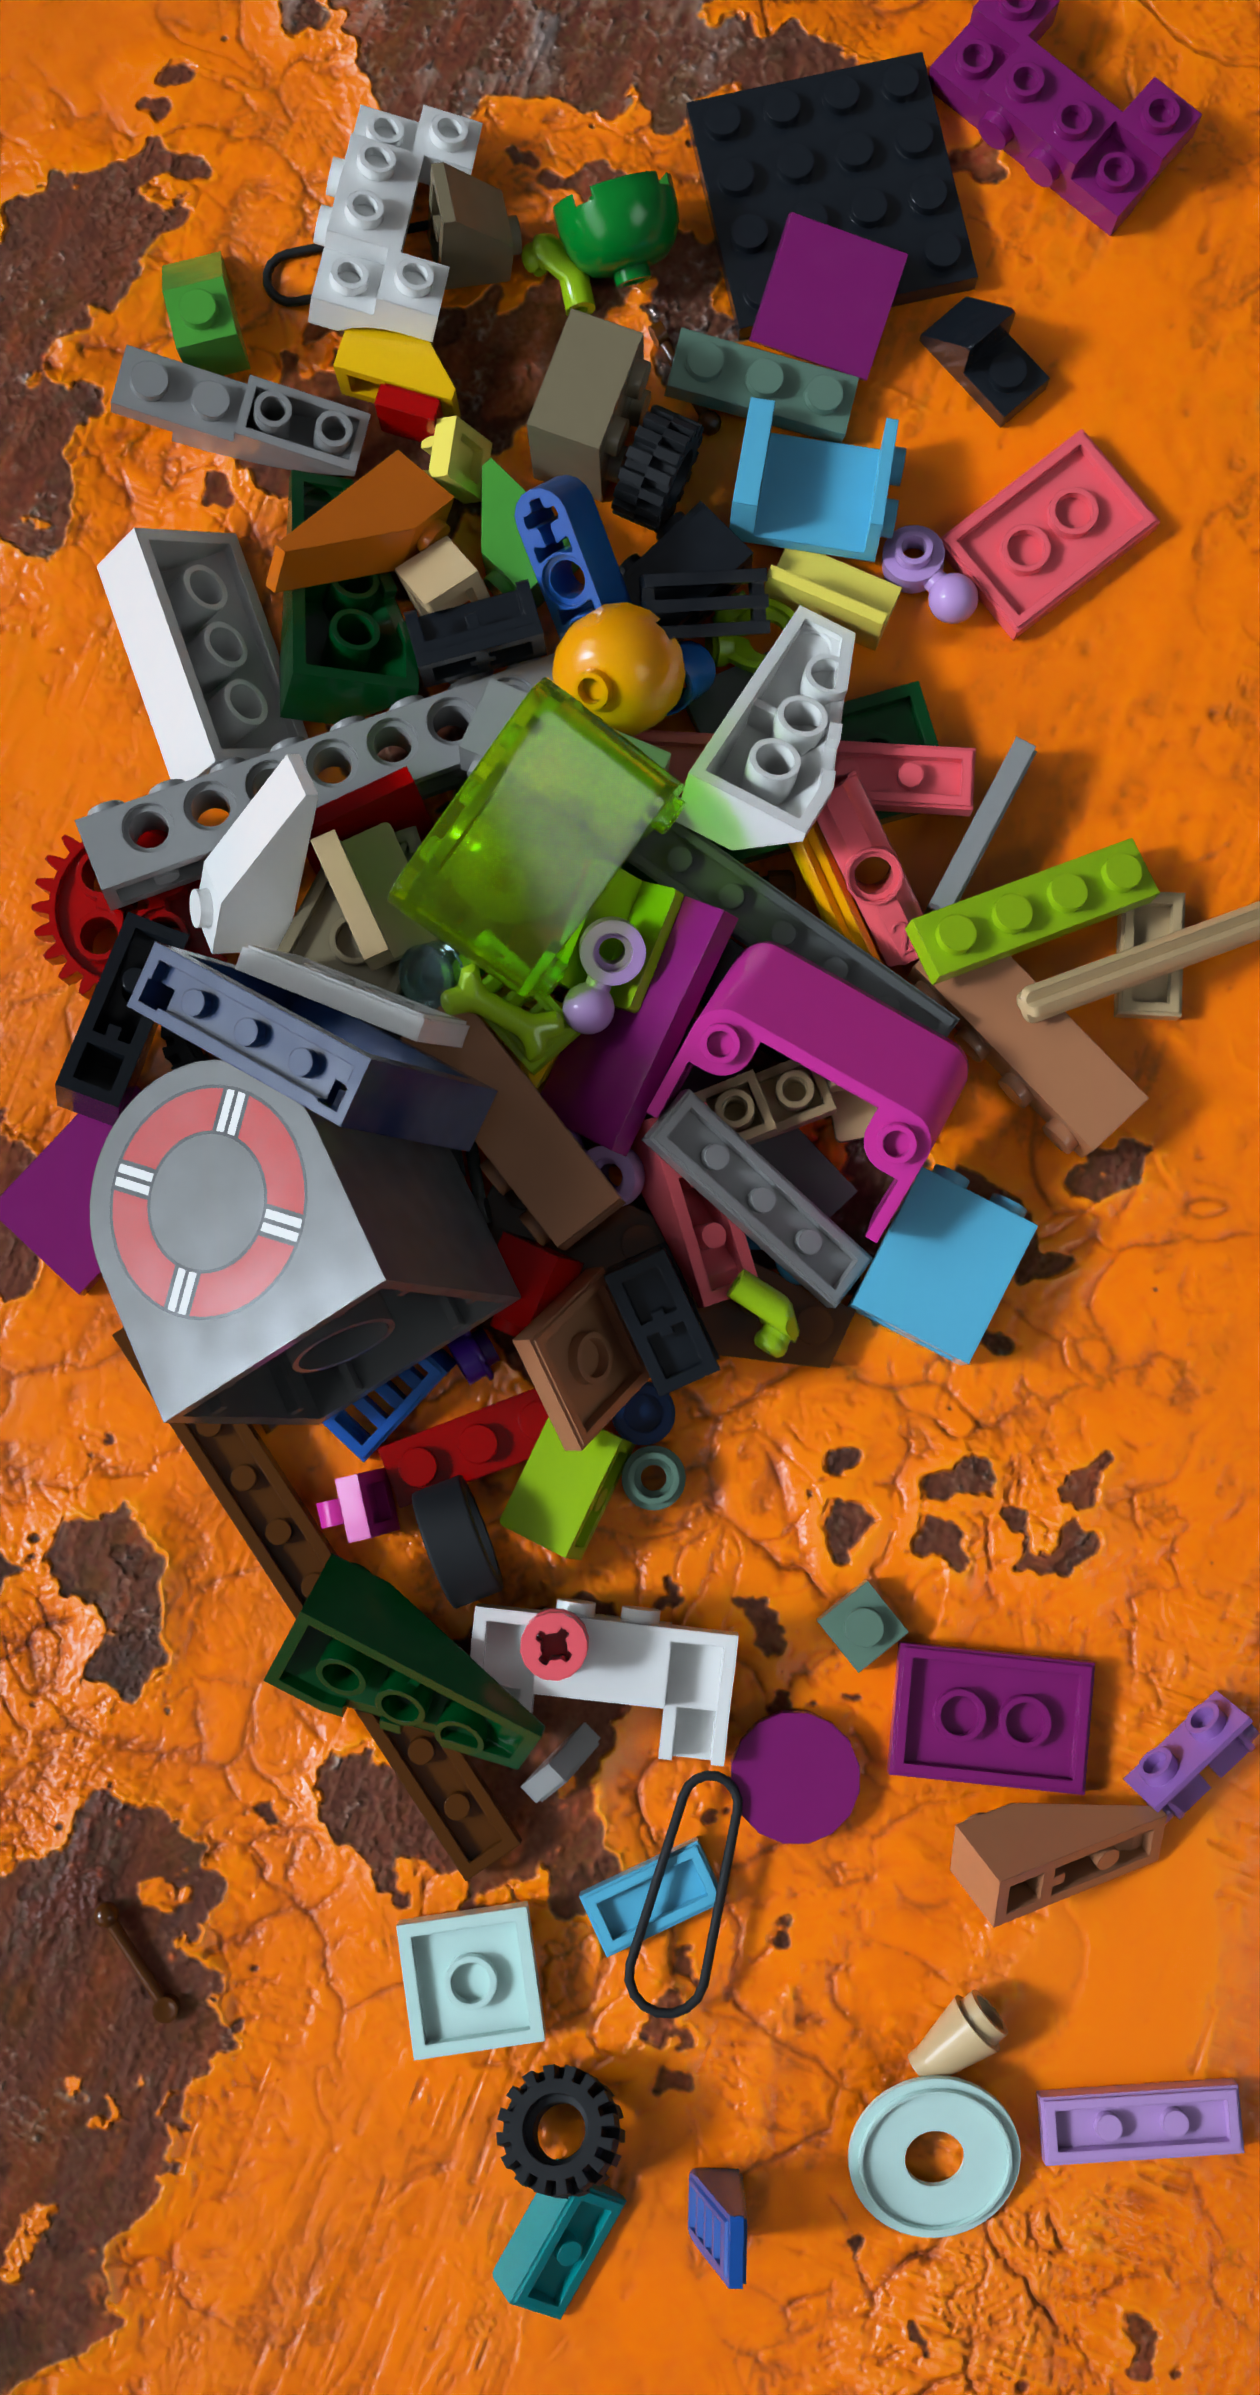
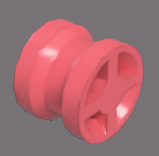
(553, 1628)

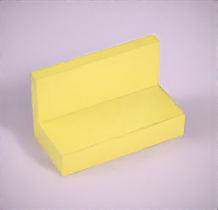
(835, 592)

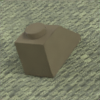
(470, 229)

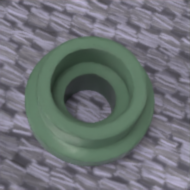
(661, 1497)

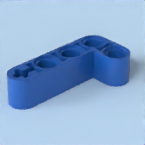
(591, 551)

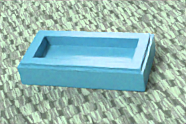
(618, 1901)

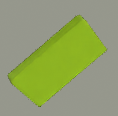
(650, 909)
(565, 1491)

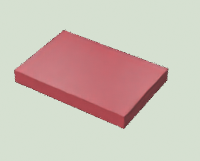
(1048, 534)

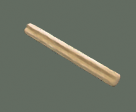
(1140, 964)

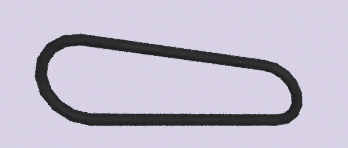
(718, 1904)

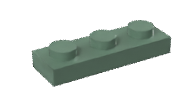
(727, 374)

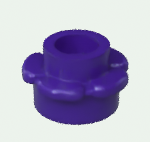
(474, 1355)

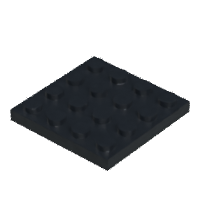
(842, 150)

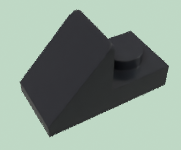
(984, 359)

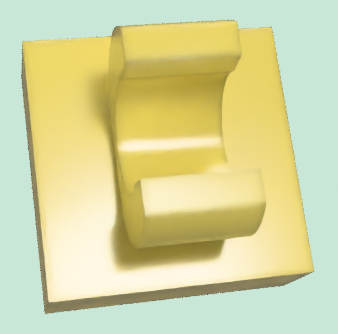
(457, 458)

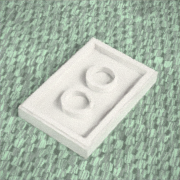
(353, 996)

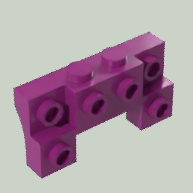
(1053, 118)

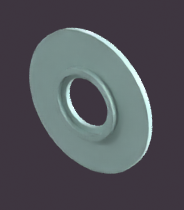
(924, 2106)

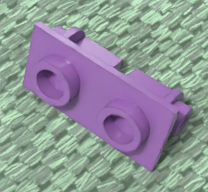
(1211, 1735)

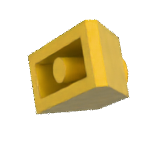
(385, 356)

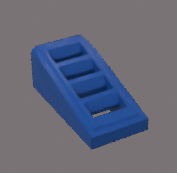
(363, 1443)
(719, 2221)

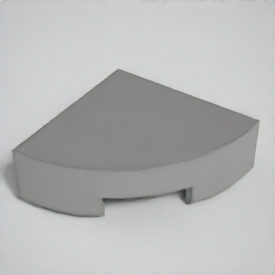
(561, 1764)

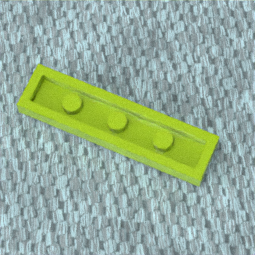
(1031, 911)

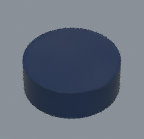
(645, 1416)

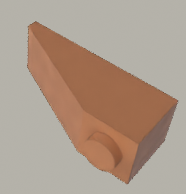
(1047, 1852)

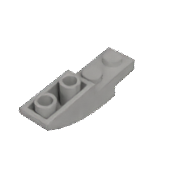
(238, 419)

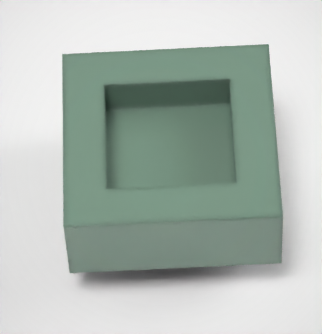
(862, 1625)

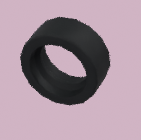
(457, 1541)

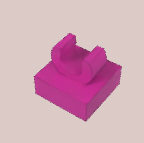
(362, 1505)

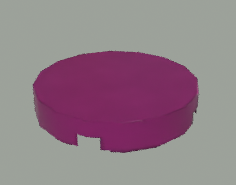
(795, 1776)

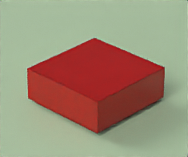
(407, 412)

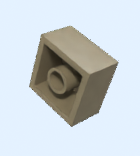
(589, 403)

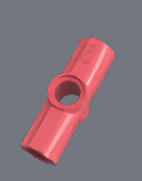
(857, 834)

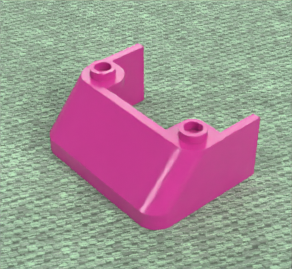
(842, 1036)

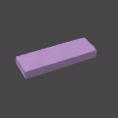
(1140, 2121)

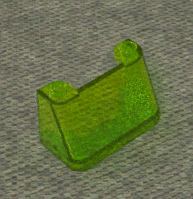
(535, 839)

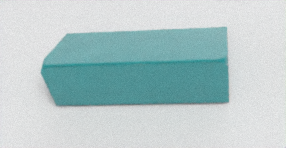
(555, 2248)

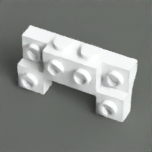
(363, 266)
(627, 1663)

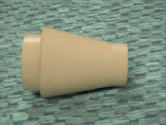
(960, 2037)

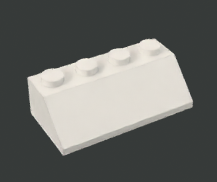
(197, 646)

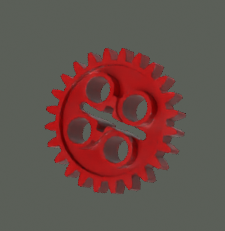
(80, 913)

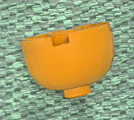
(621, 666)

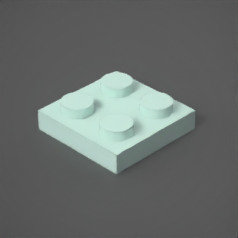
(471, 1980)

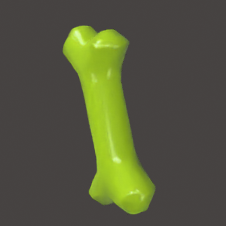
(473, 997)

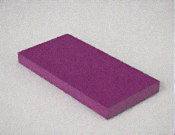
(611, 1076)

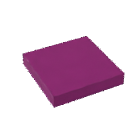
(828, 296)

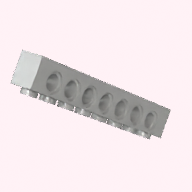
(136, 873)

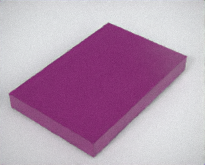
(52, 1202)
(991, 1717)

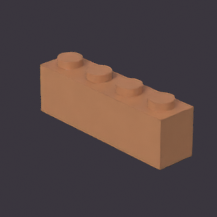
(1040, 1063)
(530, 1144)

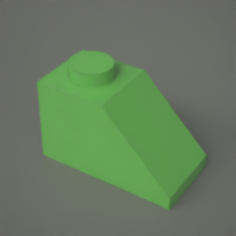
(204, 314)
(501, 543)

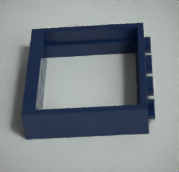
(311, 1051)

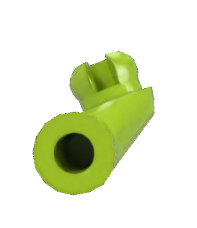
(548, 255)
(773, 1310)

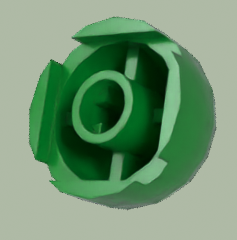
(621, 227)

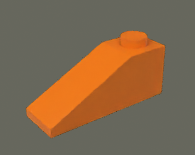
(365, 528)

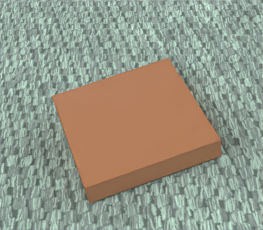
(581, 1359)

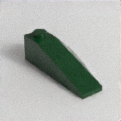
(341, 639)
(379, 1654)

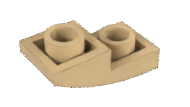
(770, 1100)

